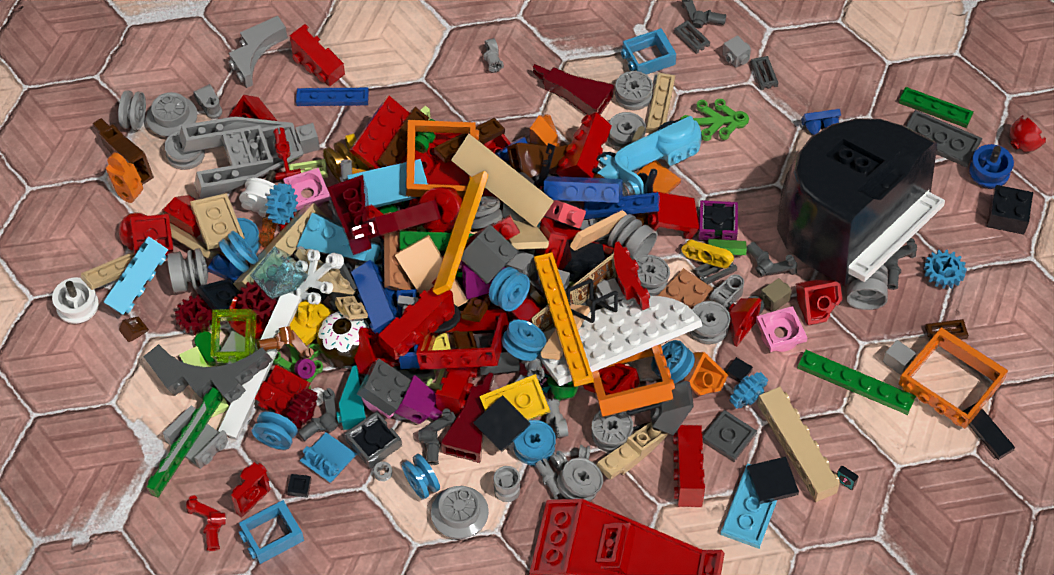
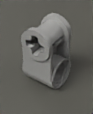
(208, 101)
(726, 294)

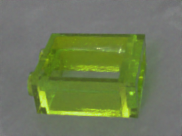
(233, 315)

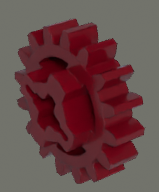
(251, 298)
(195, 312)
(302, 407)

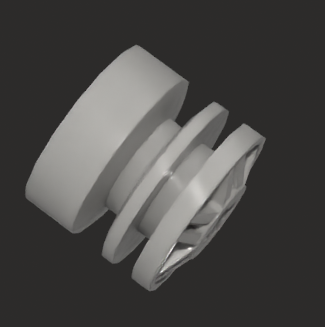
(633, 236)
(187, 270)
(868, 294)

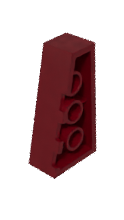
(352, 209)

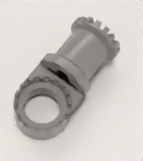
(491, 56)
(534, 367)
(556, 419)

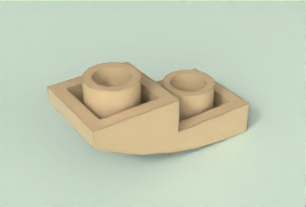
(351, 308)

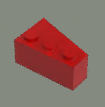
(315, 57)
(456, 389)

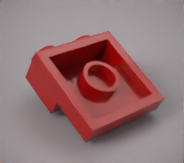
(151, 226)
(616, 379)
(280, 390)
(253, 488)

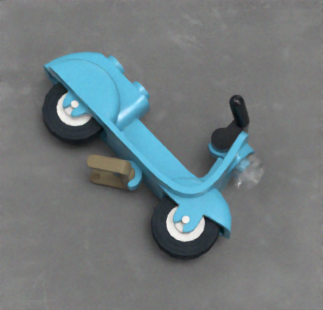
(671, 142)

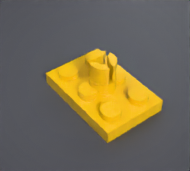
(308, 320)
(523, 395)

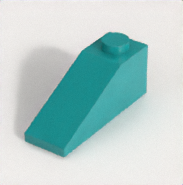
(351, 404)

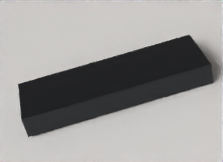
(990, 434)

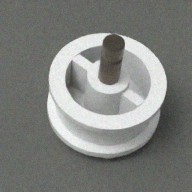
(256, 192)
(75, 301)

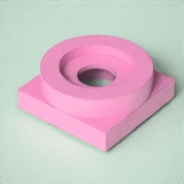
(312, 180)
(782, 318)

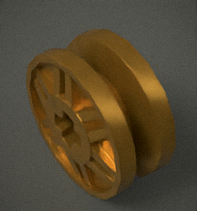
(334, 157)

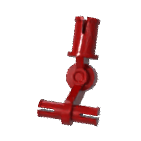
(283, 152)
(215, 520)

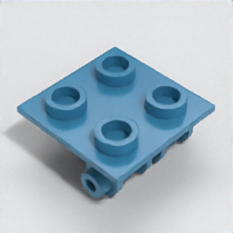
(327, 457)

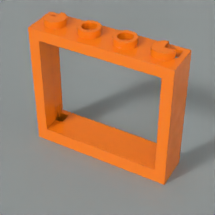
(413, 126)
(966, 354)
(638, 396)

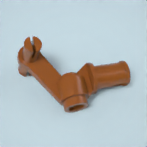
(283, 337)

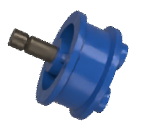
(991, 166)

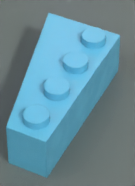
(329, 238)
(135, 276)

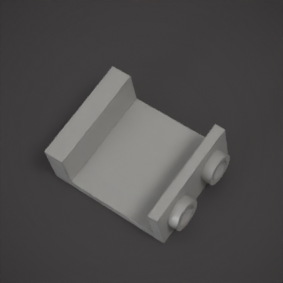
(205, 446)

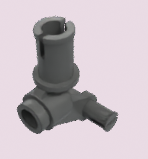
(700, 18)
(892, 263)
(766, 266)
(326, 422)
(429, 435)

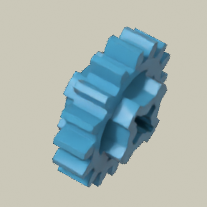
(281, 203)
(951, 275)
(748, 390)

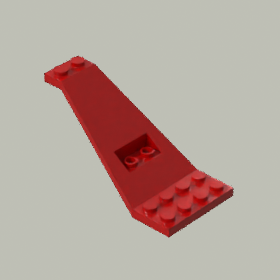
(381, 131)
(579, 541)

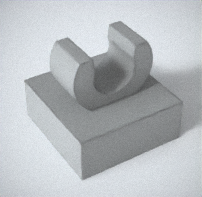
(404, 301)

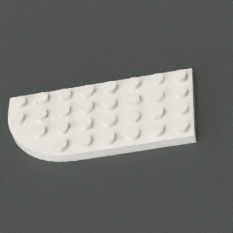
(626, 333)

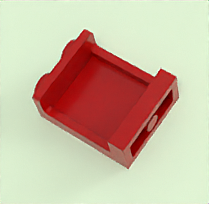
(675, 213)
(556, 240)

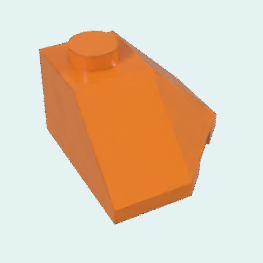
(543, 131)
(705, 375)

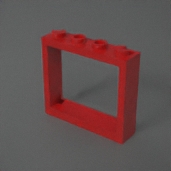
(469, 357)

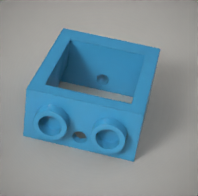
(644, 41)
(278, 546)

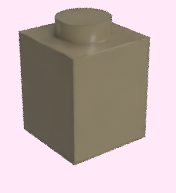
(776, 294)

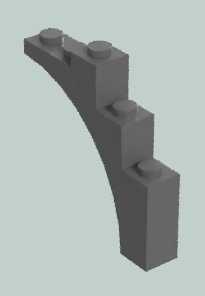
(226, 378)

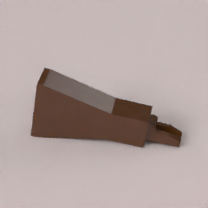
(118, 143)
(528, 157)

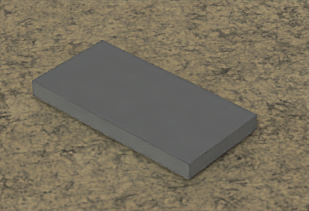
(951, 141)

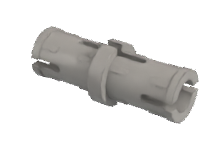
(549, 477)

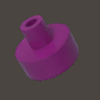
(305, 368)

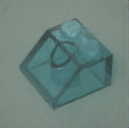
(278, 273)

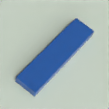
(332, 96)
(629, 204)

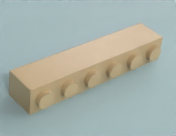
(286, 240)
(798, 444)

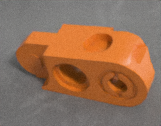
(124, 177)

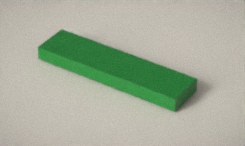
(936, 107)

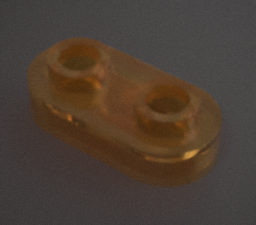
(268, 231)

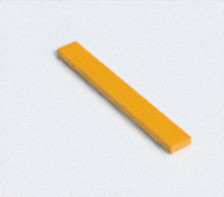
(460, 233)
(563, 320)

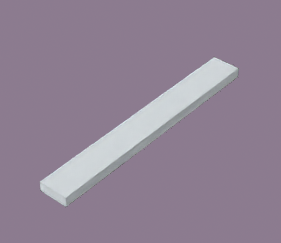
(240, 408)

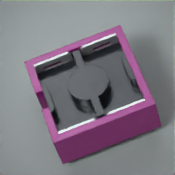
(718, 220)

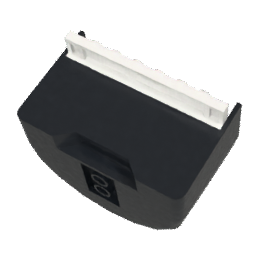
(857, 196)

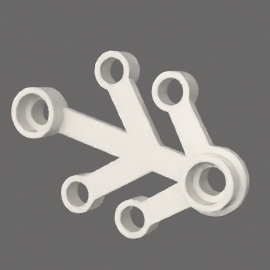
(333, 261)

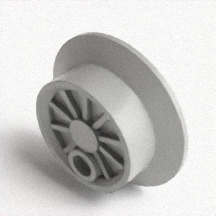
(169, 113)
(459, 512)

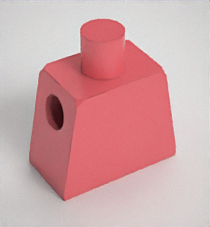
(567, 214)

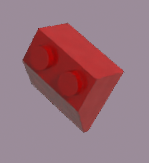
(252, 108)
(182, 215)

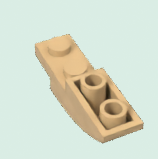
(340, 284)
(631, 452)

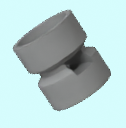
(507, 483)

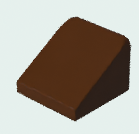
(132, 328)

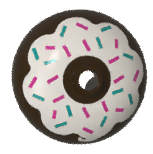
(340, 339)

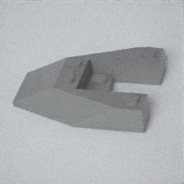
(248, 147)

